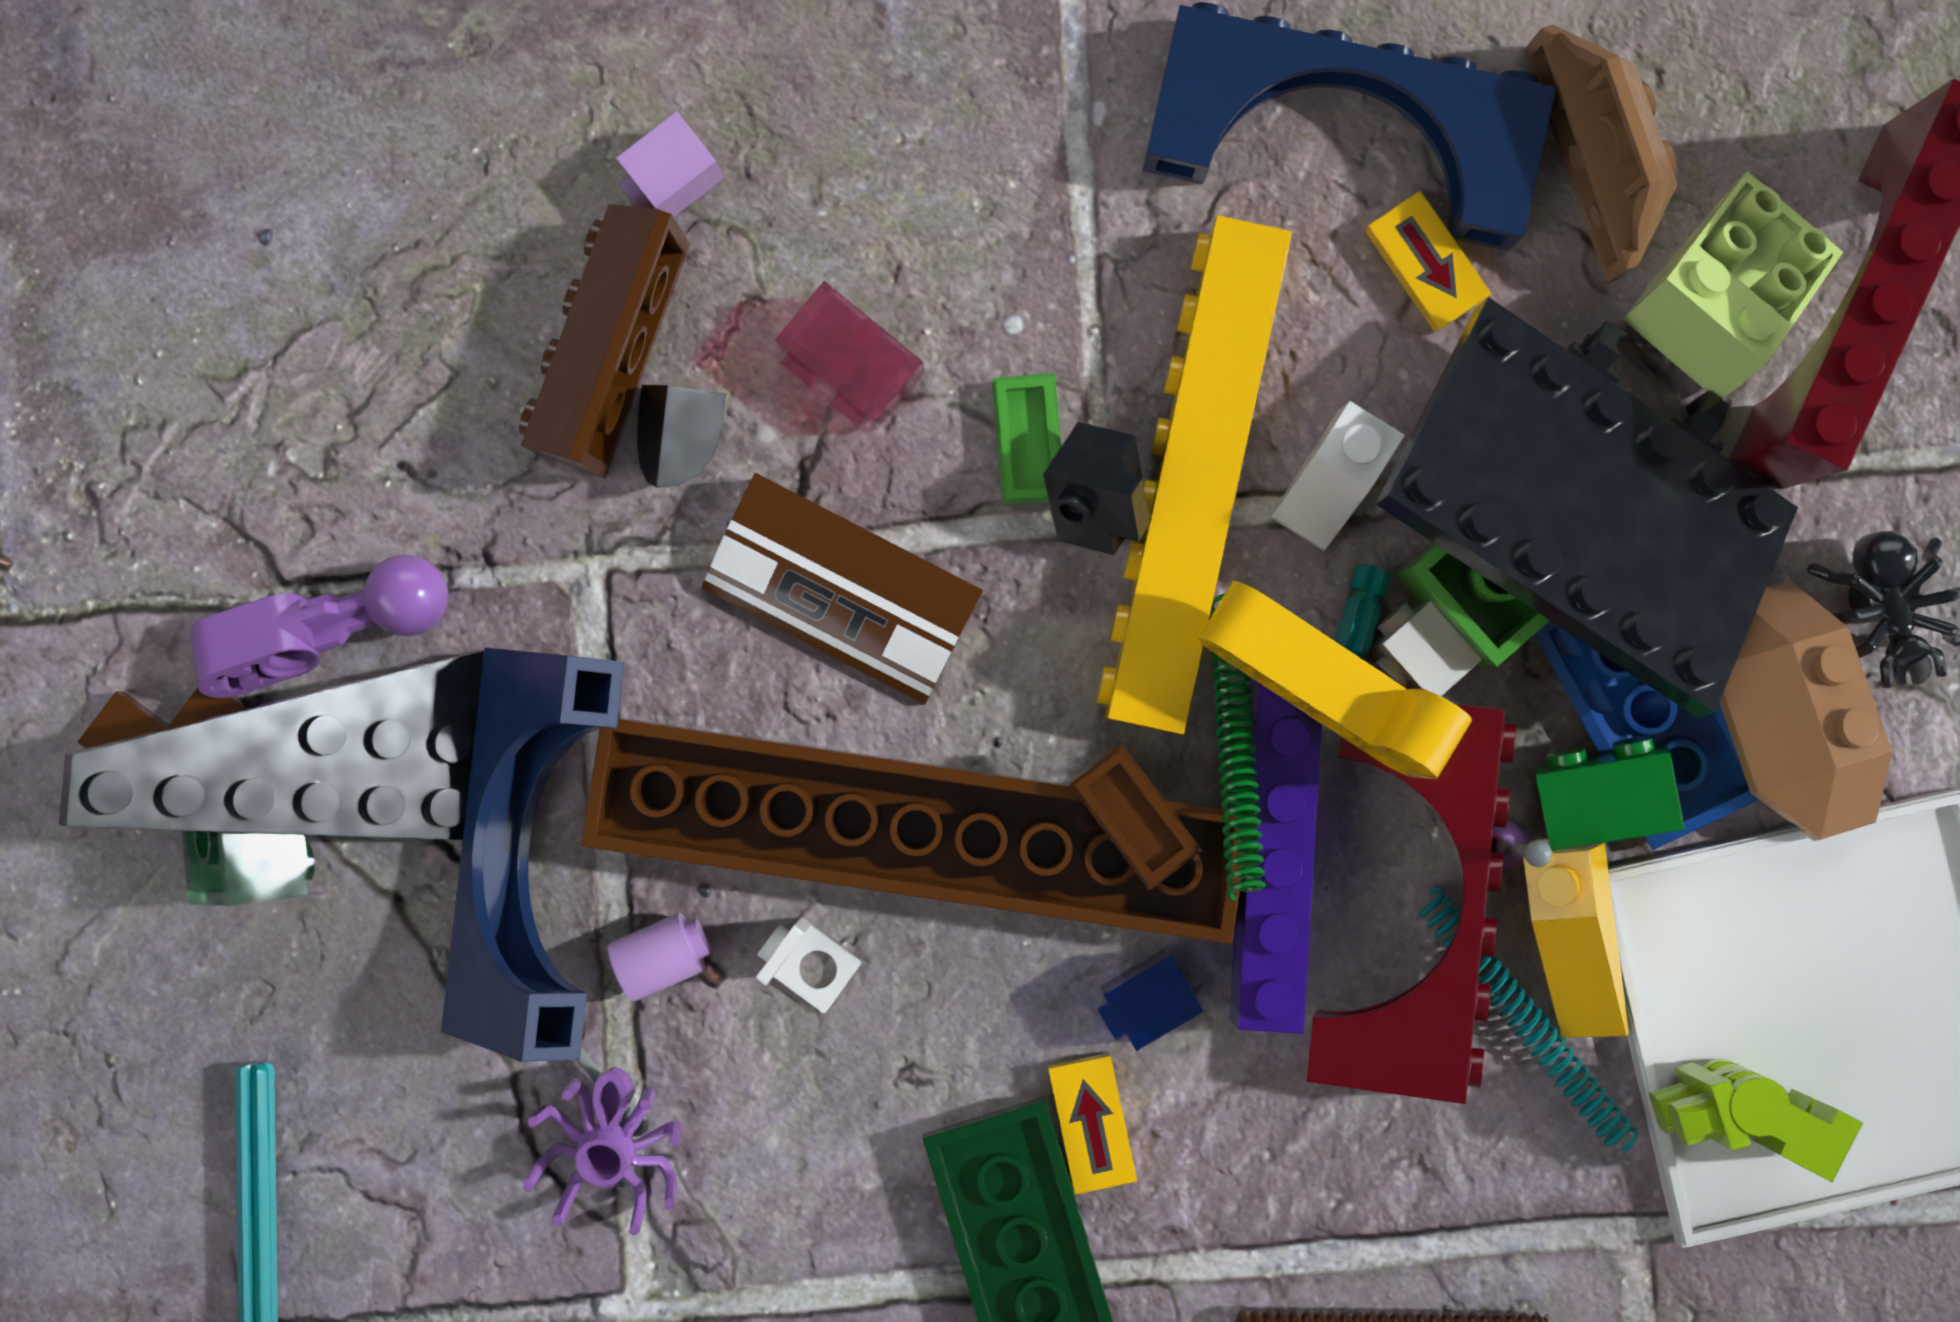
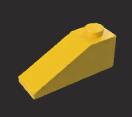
(1578, 941)

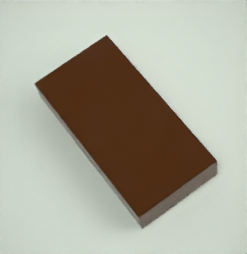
(1135, 816)

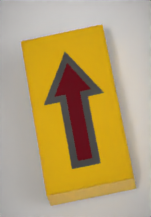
(1427, 261)
(1092, 1123)

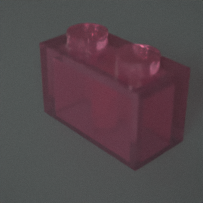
(849, 357)

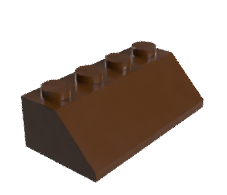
(605, 338)

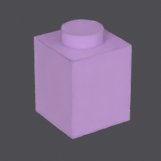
(668, 168)

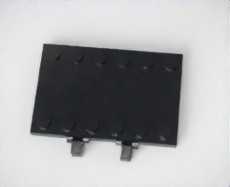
(1593, 503)

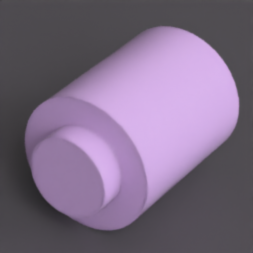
(659, 956)

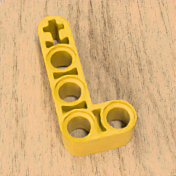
(1393, 724)

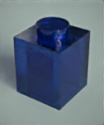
(1148, 1001)

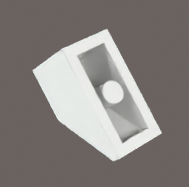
(1337, 475)

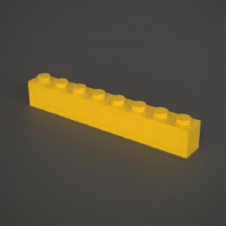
(1196, 475)

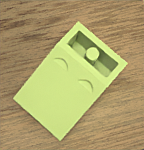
(1734, 287)

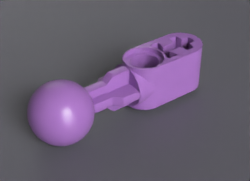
(287, 632)

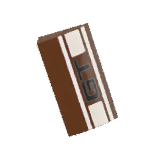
(841, 588)

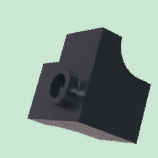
(1097, 489)

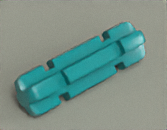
(1362, 610)

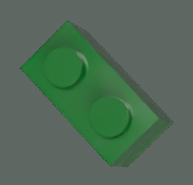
(1608, 794)

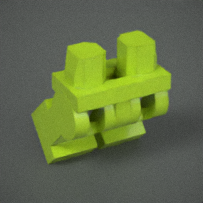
(1739, 1105)

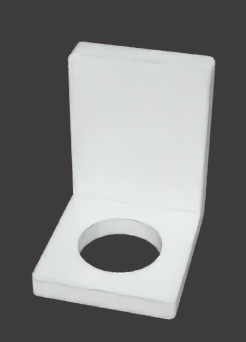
(784, 954)

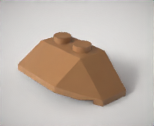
(1607, 144)
(1806, 717)

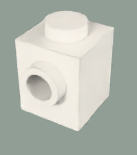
(1423, 649)

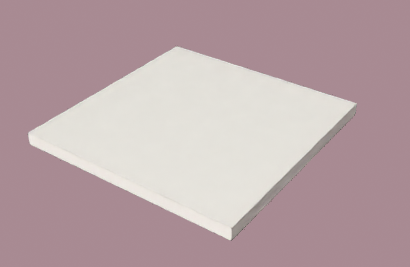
(1814, 971)

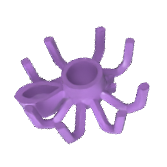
(606, 1149)

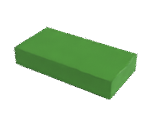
(1025, 435)

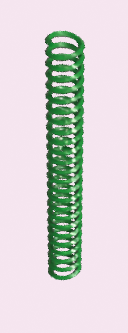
(1245, 820)

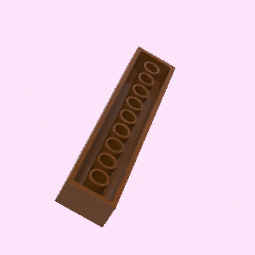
(892, 829)

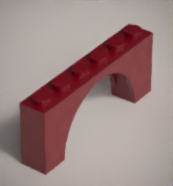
(1827, 402)
(1425, 1035)

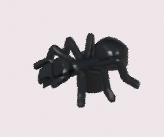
(1890, 594)

